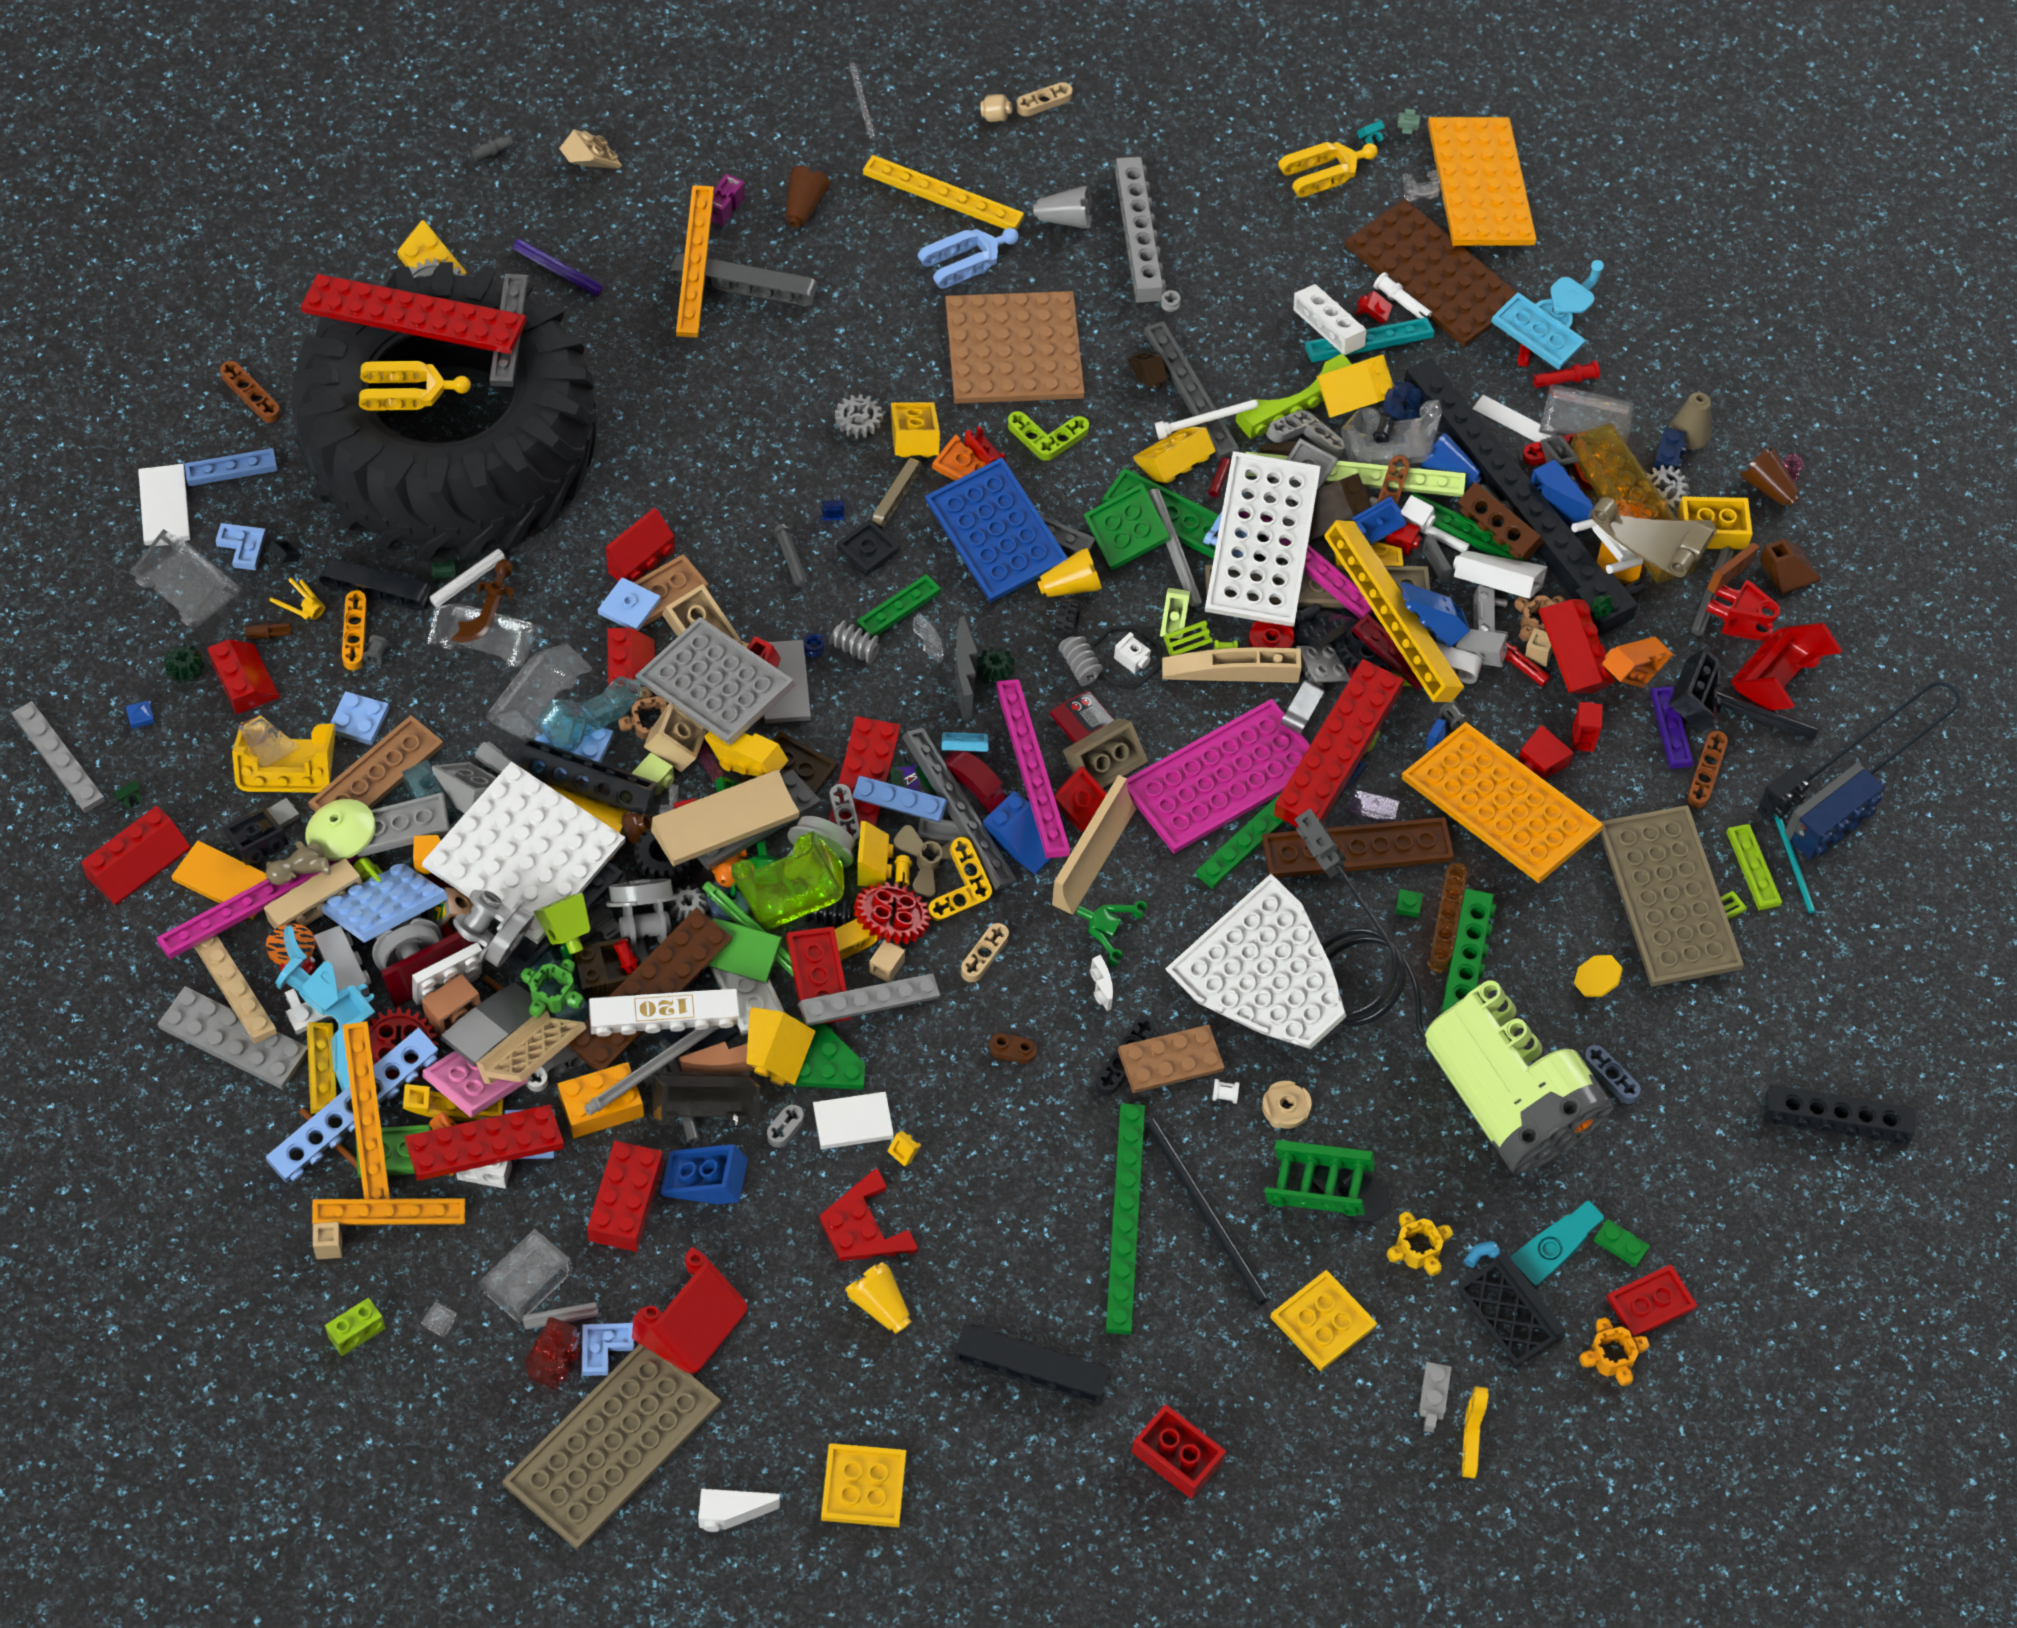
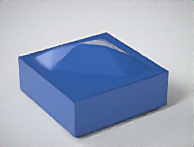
(140, 714)
(1436, 734)

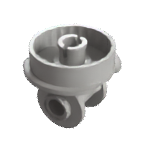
(832, 835)
(639, 893)
(510, 931)
(404, 941)

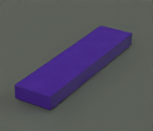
(1671, 729)

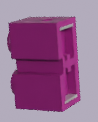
(727, 196)

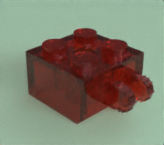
(553, 1353)

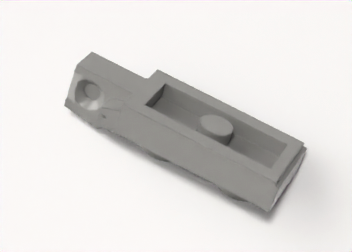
(1434, 1394)

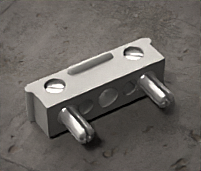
(1484, 609)

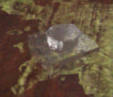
(439, 1319)

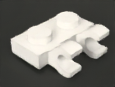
(301, 1014)

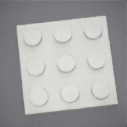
(436, 975)

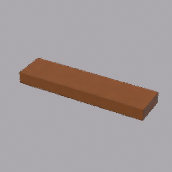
(1733, 568)

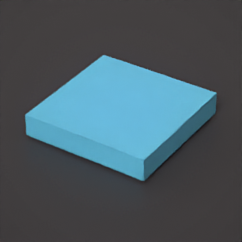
(964, 741)

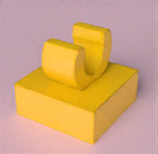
(903, 1148)

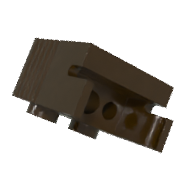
(599, 969)

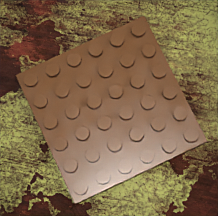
(1014, 347)

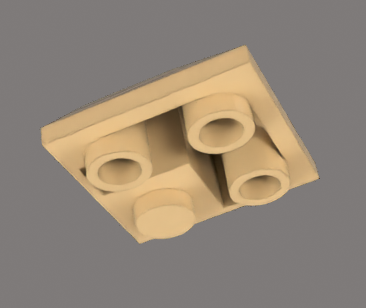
(589, 150)

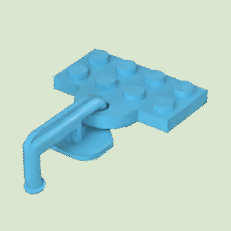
(1547, 324)

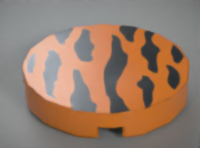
(276, 947)

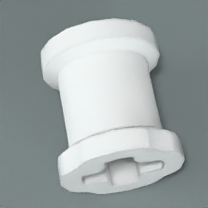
(1225, 1091)

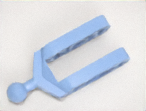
(958, 244)

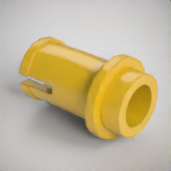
(902, 866)

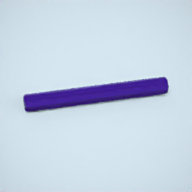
(558, 267)

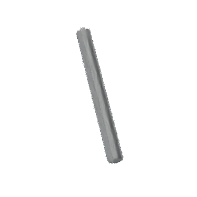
(1175, 550)

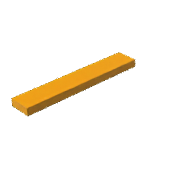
(389, 1211)

